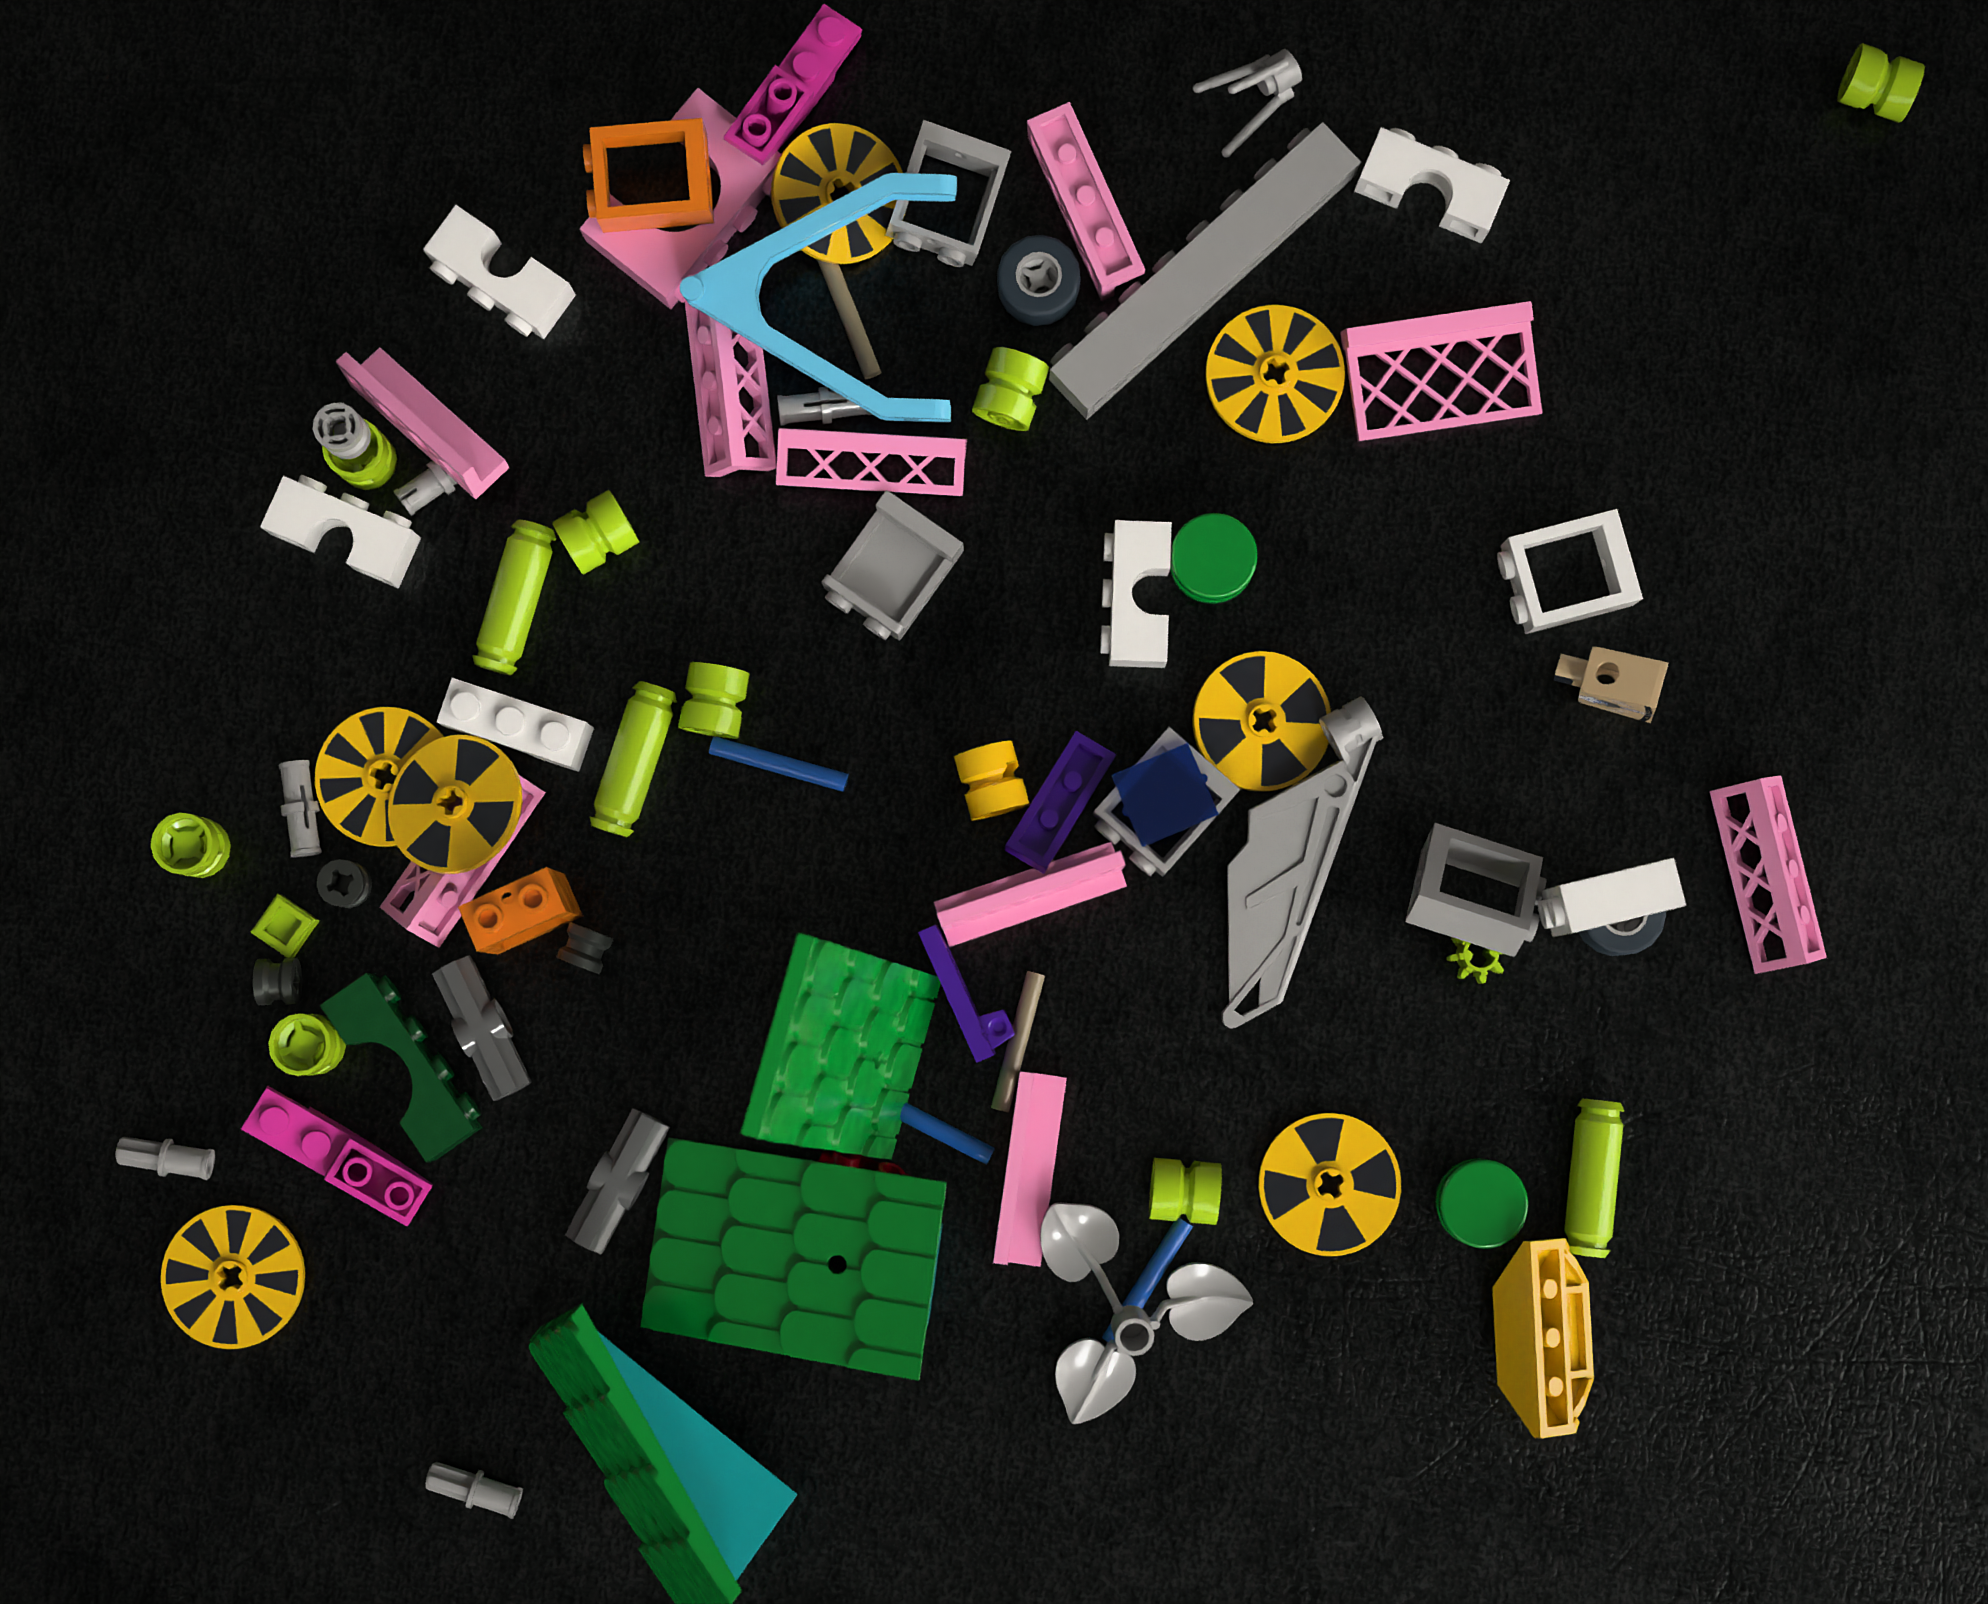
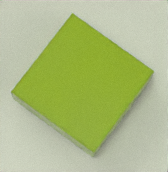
(285, 926)

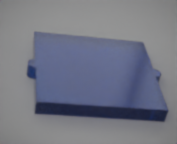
(1164, 795)

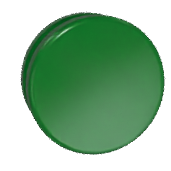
(1213, 558)
(1481, 1203)

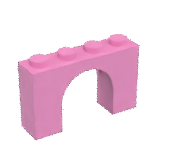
(665, 258)

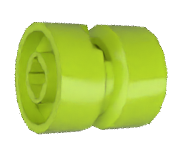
(1885, 84)
(1012, 384)
(369, 469)
(595, 532)
(714, 700)
(190, 845)
(306, 1045)
(1185, 1191)

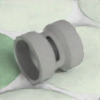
(349, 438)

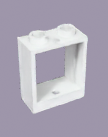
(1613, 556)
(1611, 898)

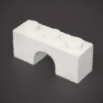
(1469, 190)
(464, 252)
(305, 513)
(1136, 552)
(515, 724)

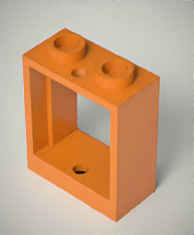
(651, 215)
(534, 908)

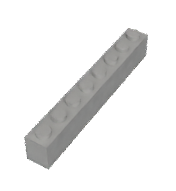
(1203, 270)

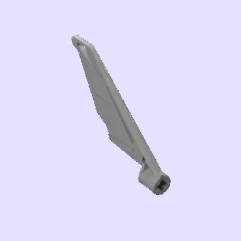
(1287, 861)

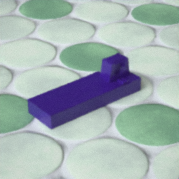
(1059, 802)
(981, 1032)

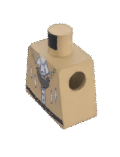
(1635, 685)

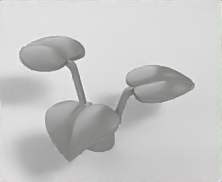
(1097, 1376)

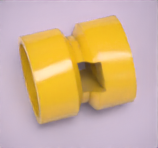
(991, 780)

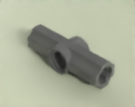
(482, 1028)
(617, 1181)

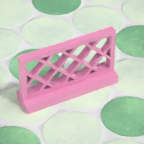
(1434, 331)
(1031, 894)

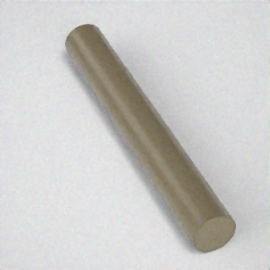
(850, 319)
(1017, 1044)

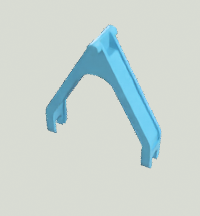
(732, 289)

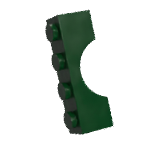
(437, 1112)

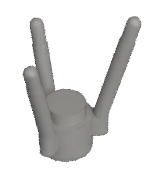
(1271, 75)

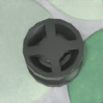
(353, 881)
(584, 948)
(277, 981)

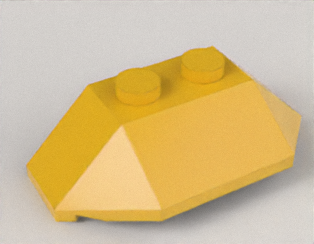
(1544, 1337)

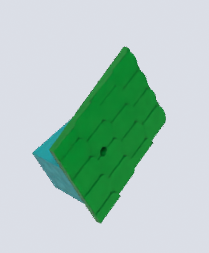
(841, 1051)
(751, 1246)
(669, 1471)

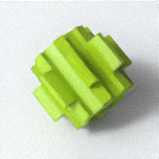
(1464, 956)

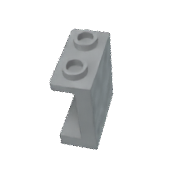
(892, 568)

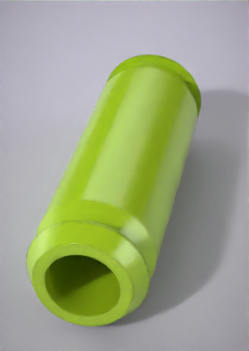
(514, 597)
(633, 759)
(1593, 1177)

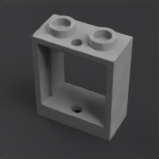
(965, 153)
(1145, 857)
(1467, 919)

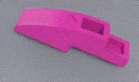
(794, 86)
(338, 1155)

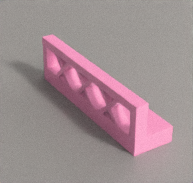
(1084, 199)
(717, 384)
(425, 421)
(870, 443)
(1784, 873)
(438, 895)
(1029, 1168)

